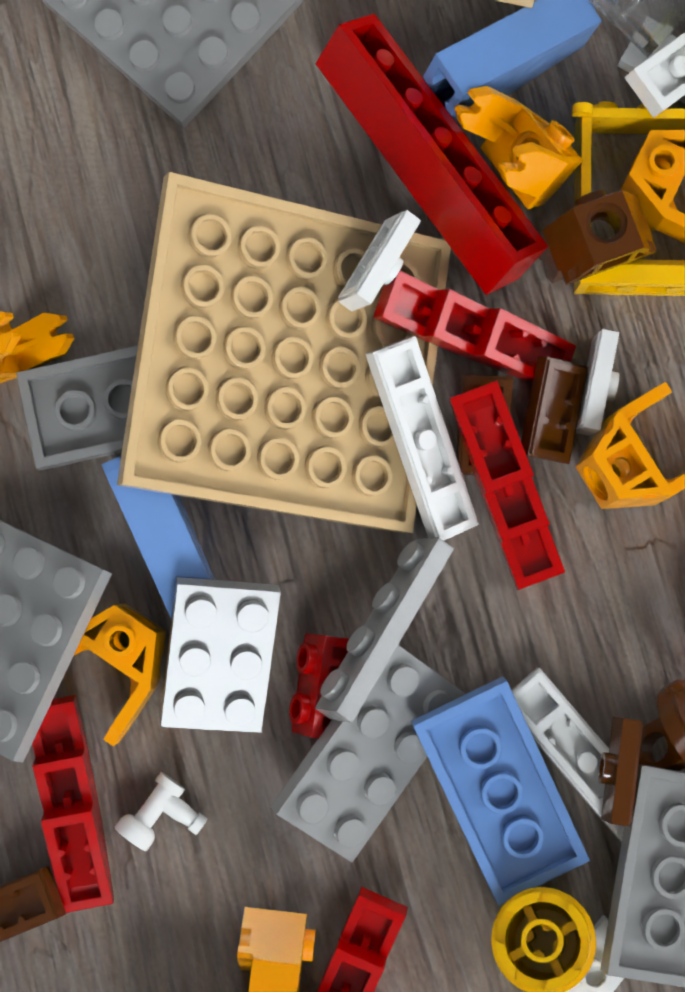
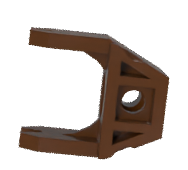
(578, 253)

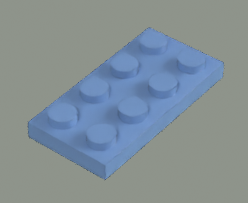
(500, 790)

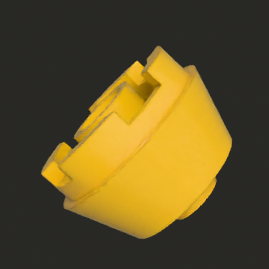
(543, 940)

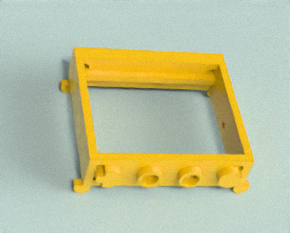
(640, 275)

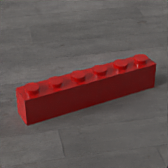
(430, 153)

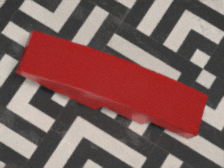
(467, 327)
(506, 485)
(71, 809)
(363, 944)

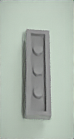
(377, 639)

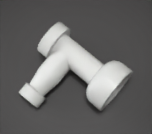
(163, 799)

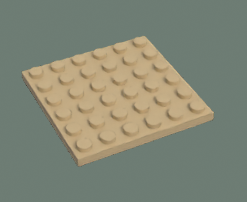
(253, 368)

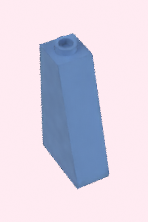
(511, 50)
(161, 533)

